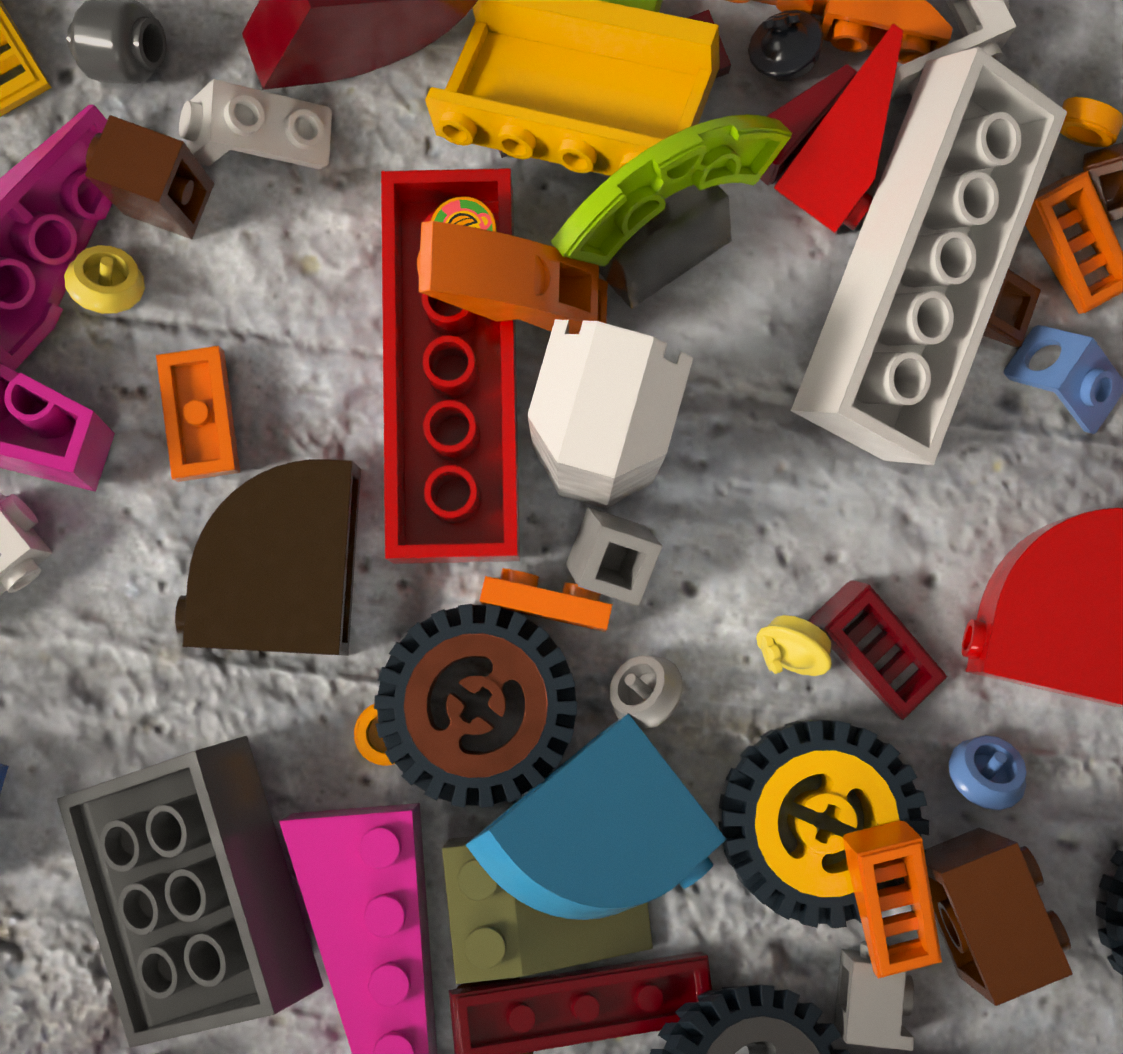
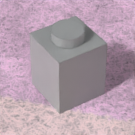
(613, 556)

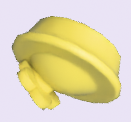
(104, 280)
(795, 646)

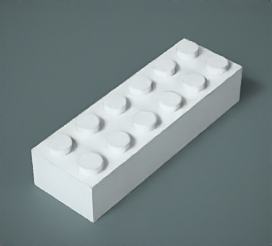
(930, 258)

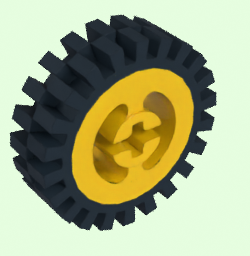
(846, 760)

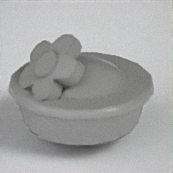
(646, 689)

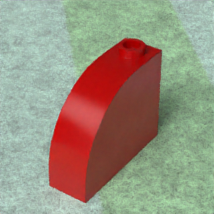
(1056, 611)

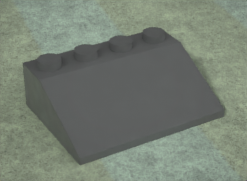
(190, 894)

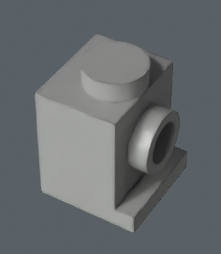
(872, 1008)

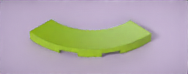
(702, 156)

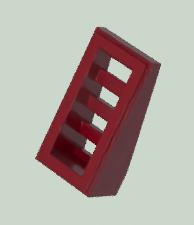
(804, 115)
(841, 610)

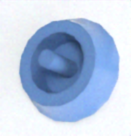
(988, 772)

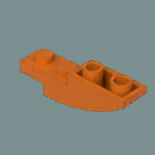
(863, 23)
(508, 277)

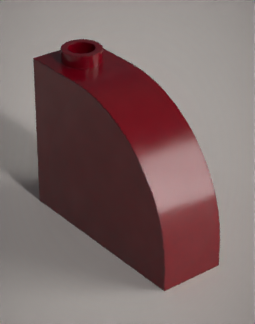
(341, 38)

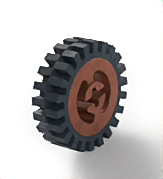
(435, 756)

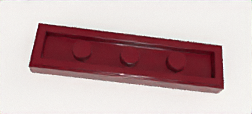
(576, 1005)

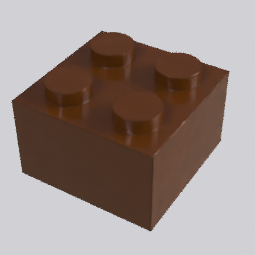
(995, 916)

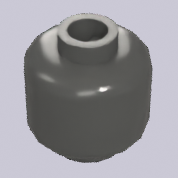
(116, 41)

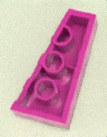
(50, 433)
(370, 920)

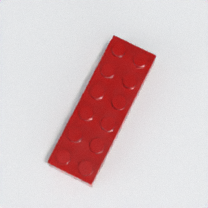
(445, 390)

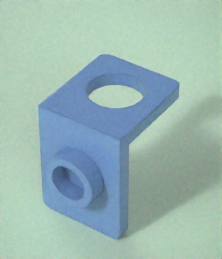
(1079, 377)

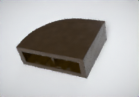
(277, 563)

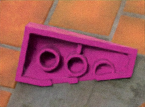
(44, 225)

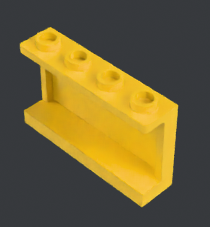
(576, 81)

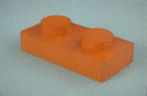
(198, 413)
(519, 593)

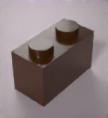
(149, 176)

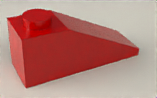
(842, 155)

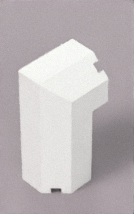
(604, 410)

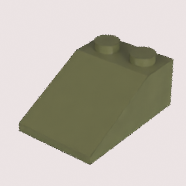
(507, 939)

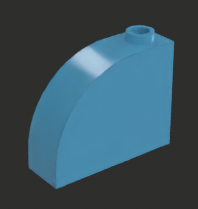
(600, 832)

